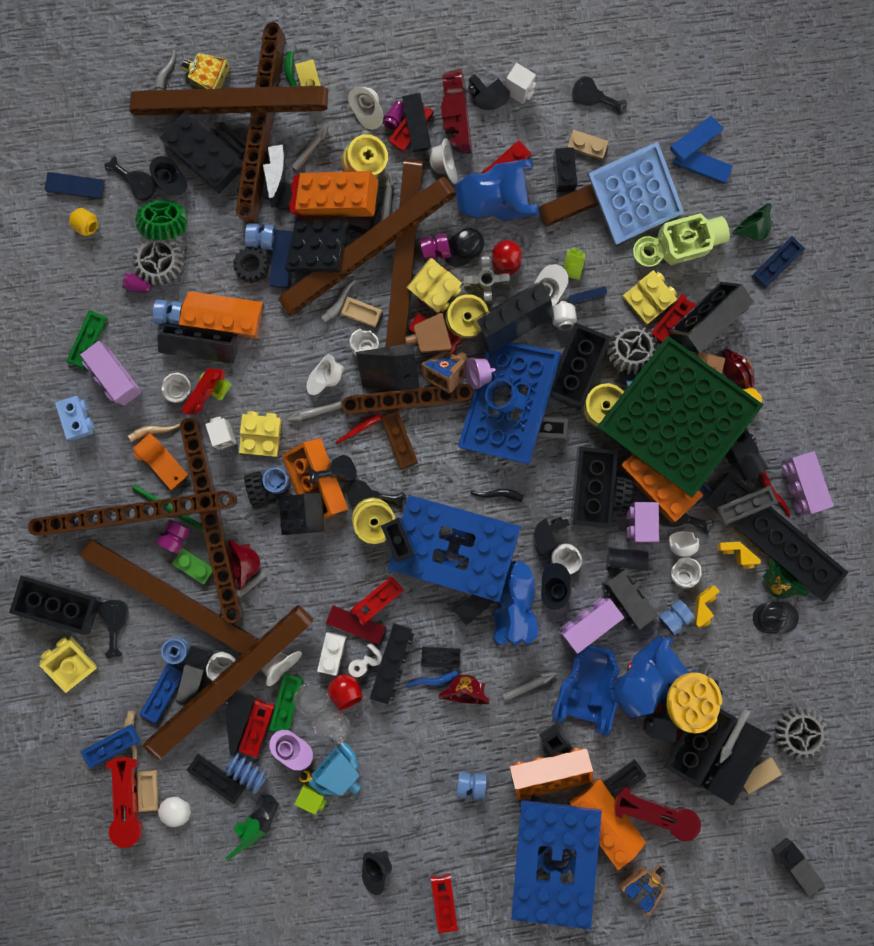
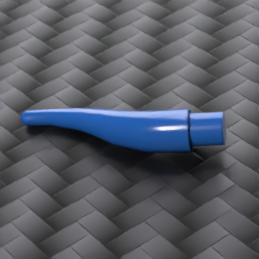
(445, 679)

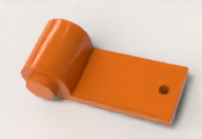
(160, 460)

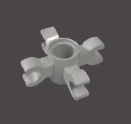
(496, 279)

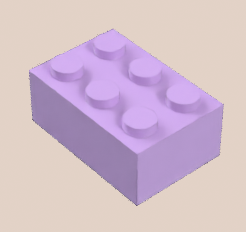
(110, 373)
(807, 484)
(591, 624)

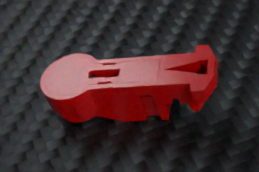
(126, 826)

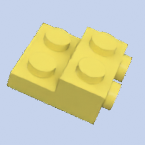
(434, 286)
(650, 297)
(260, 434)
(67, 663)

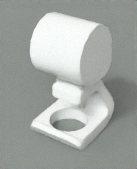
(359, 667)

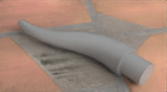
(160, 80)
(336, 308)

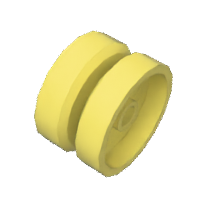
(365, 154)
(455, 313)
(593, 405)
(364, 513)

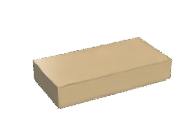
(361, 312)
(761, 775)
(147, 791)

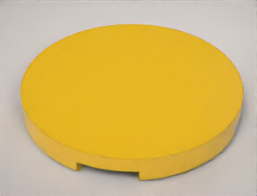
(694, 702)

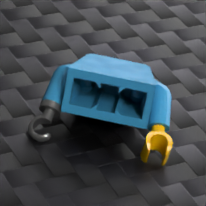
(336, 772)

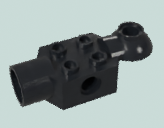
(746, 456)

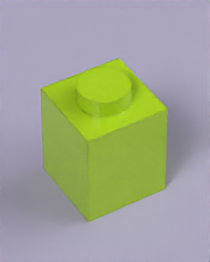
(310, 800)

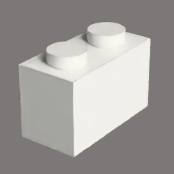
(521, 83)
(220, 433)
(332, 653)

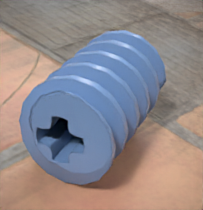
(245, 772)

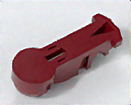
(455, 110)
(681, 822)

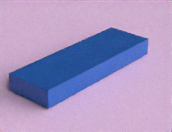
(696, 138)
(706, 167)
(162, 693)
(111, 746)

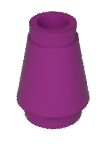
(394, 116)
(133, 283)

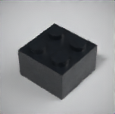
(301, 514)

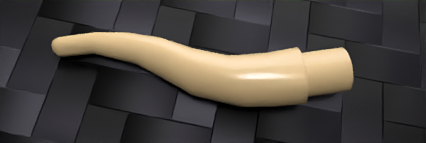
(144, 431)
(130, 720)

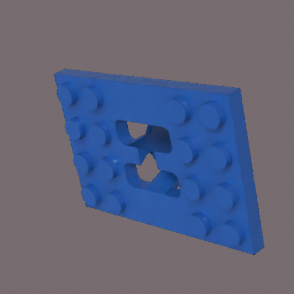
(499, 434)
(487, 558)
(560, 829)

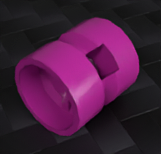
(435, 247)
(173, 536)

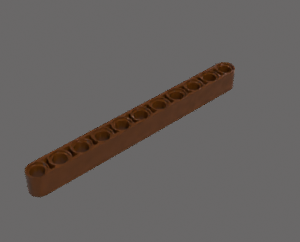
(229, 100)
(261, 131)
(369, 245)
(403, 260)
(123, 513)
(217, 527)
(167, 596)
(228, 682)

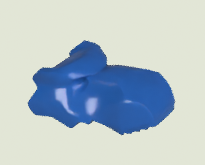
(496, 192)
(514, 616)
(649, 678)
(590, 689)

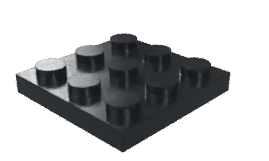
(317, 244)

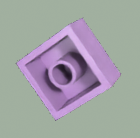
(643, 522)

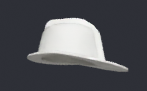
(366, 107)
(442, 160)
(555, 281)
(324, 375)
(279, 665)

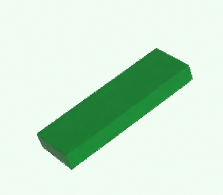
(88, 336)
(285, 705)

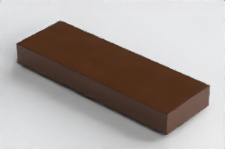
(399, 440)

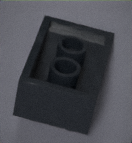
(389, 367)

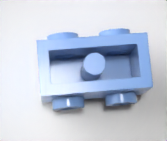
(75, 418)

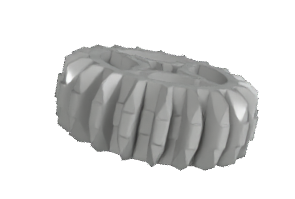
(172, 259)
(621, 341)
(802, 741)

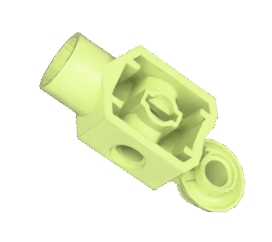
(682, 240)

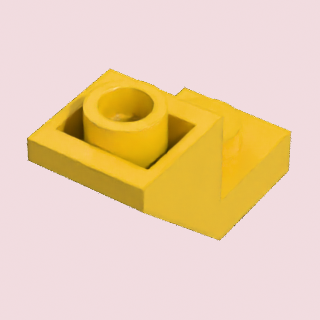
(743, 554)
(701, 611)

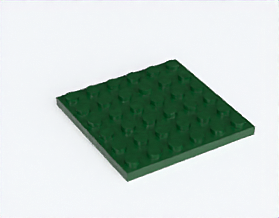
(680, 416)

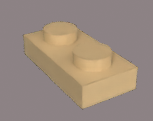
(588, 145)

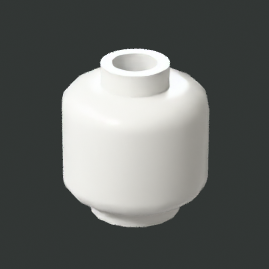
(564, 316)

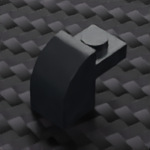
(488, 97)
(543, 535)
(555, 740)

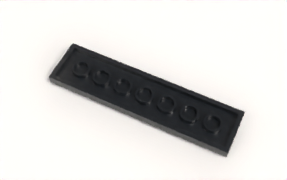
(782, 541)

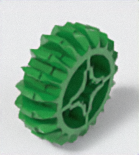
(161, 220)

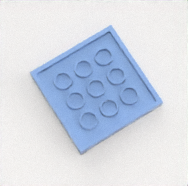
(635, 193)

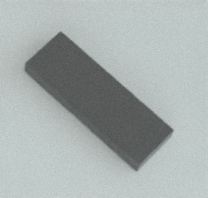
(747, 505)

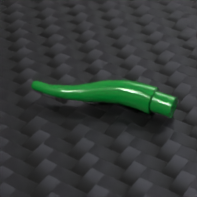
(288, 68)

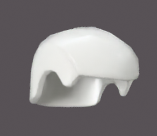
(363, 340)
(176, 387)
(683, 543)
(568, 556)
(686, 572)
(218, 663)
(174, 812)

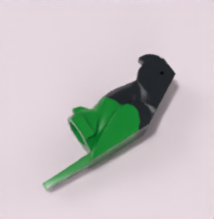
(255, 825)

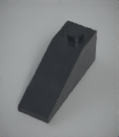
(193, 673)
(237, 716)
(798, 866)

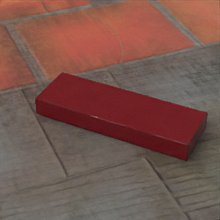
(350, 623)

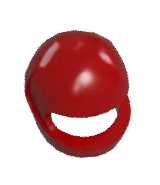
(506, 256)
(344, 691)

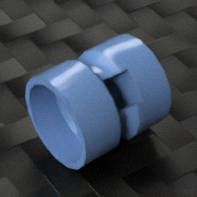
(259, 236)
(162, 311)
(276, 480)
(676, 617)
(175, 650)
(471, 785)

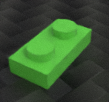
(193, 566)

